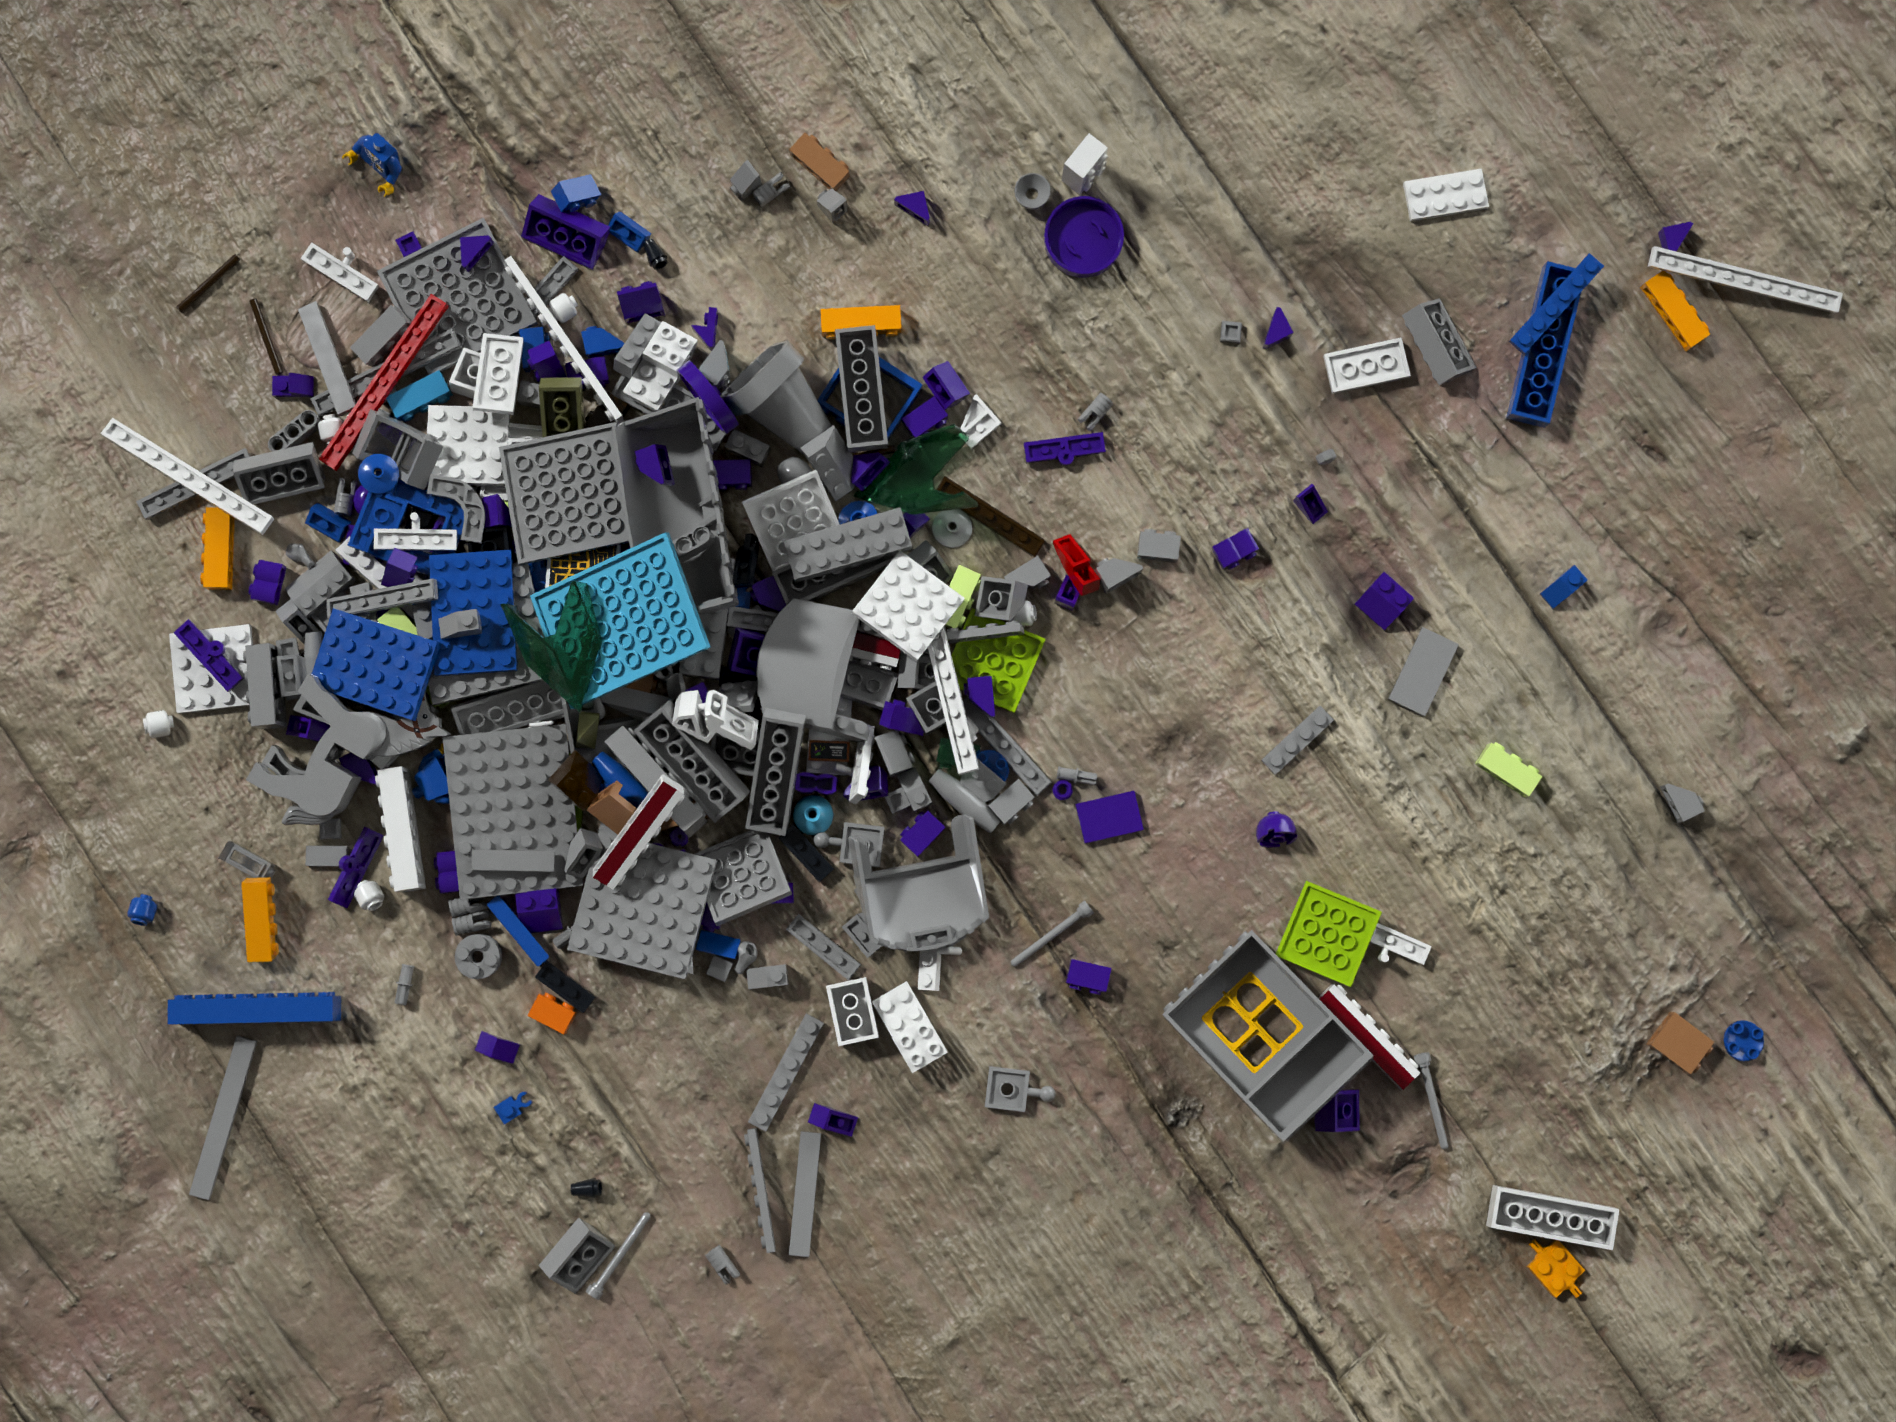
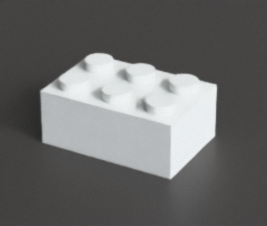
(1085, 164)
(852, 1011)

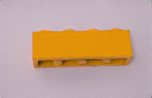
(1675, 310)
(885, 318)
(218, 550)
(259, 919)

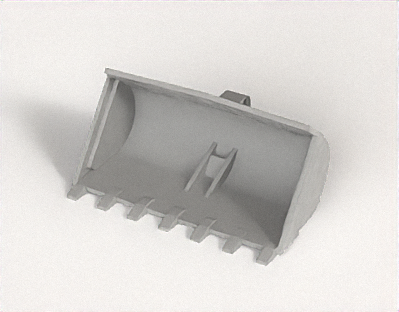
(683, 506)

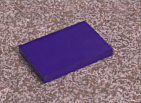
(1109, 817)

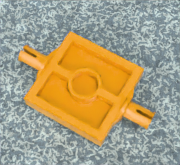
(1555, 1268)

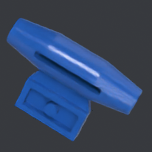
(611, 771)

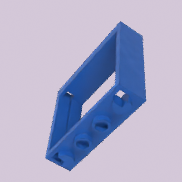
(888, 369)

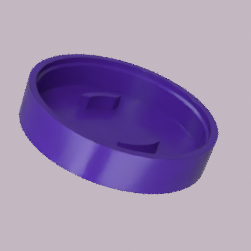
(1083, 236)
(710, 395)

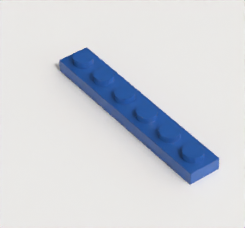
(1556, 303)

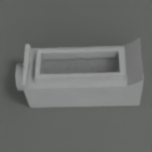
(246, 861)

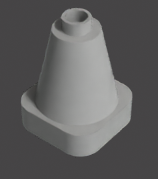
(778, 396)

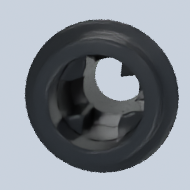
(656, 257)
(587, 1188)

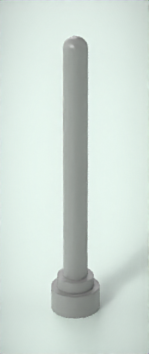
(1082, 912)
(1423, 1061)
(595, 1289)

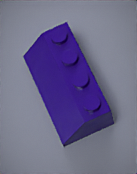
(565, 232)

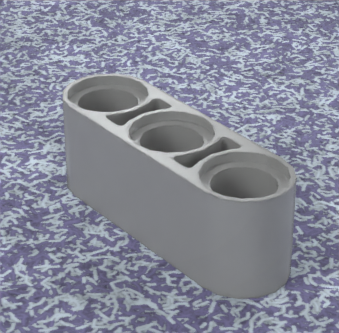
(299, 423)
(696, 545)

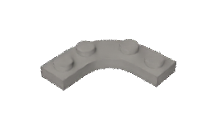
(469, 501)

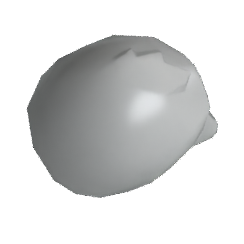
(791, 469)

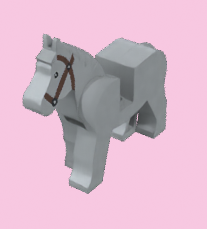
(326, 785)

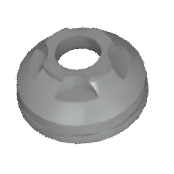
(1036, 182)

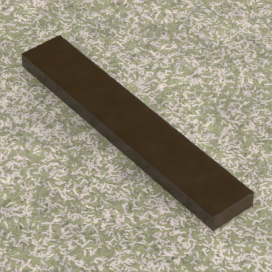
(996, 520)

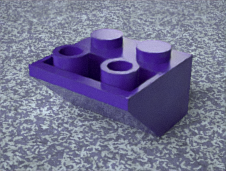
(640, 301)

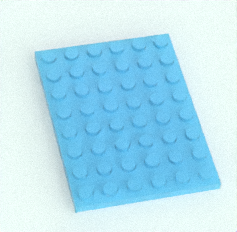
(640, 611)

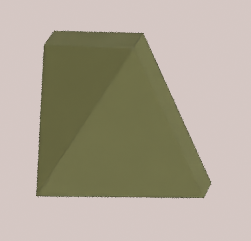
(587, 730)

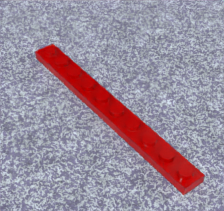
(384, 381)

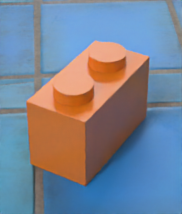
(552, 1013)

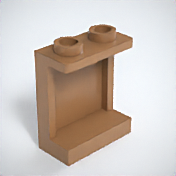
(612, 808)
(1681, 1043)

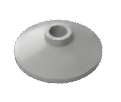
(948, 537)

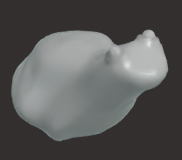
(298, 553)
(747, 954)

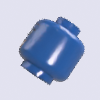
(142, 910)

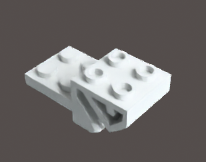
(657, 371)
(713, 717)
(909, 1027)

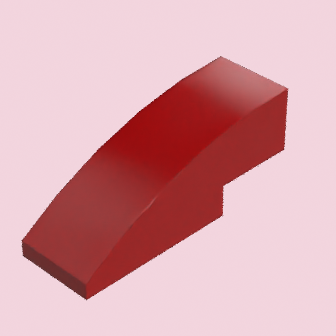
(1076, 565)

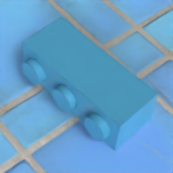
(419, 395)

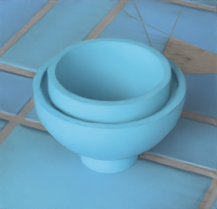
(813, 825)

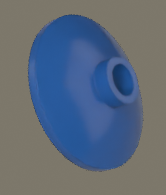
(382, 483)
(855, 511)

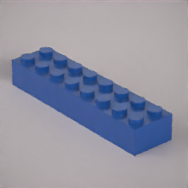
(1543, 363)
(247, 1009)

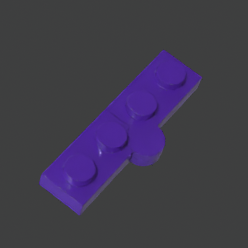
(1064, 448)
(209, 654)
(355, 866)

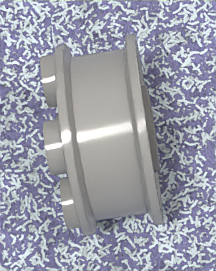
(465, 956)

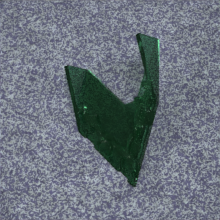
(911, 474)
(570, 654)

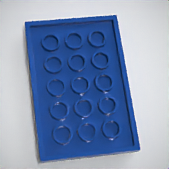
(478, 583)
(375, 664)

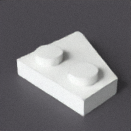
(979, 422)

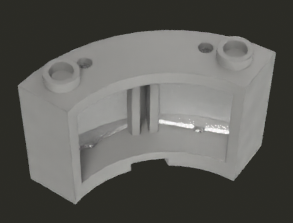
(408, 447)

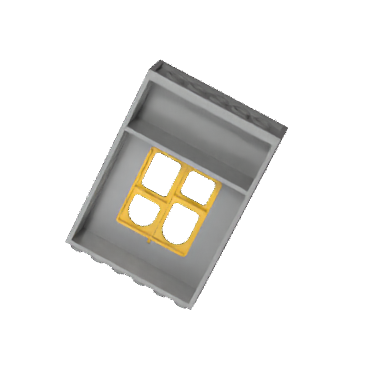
(1300, 1071)

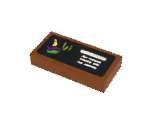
(829, 751)

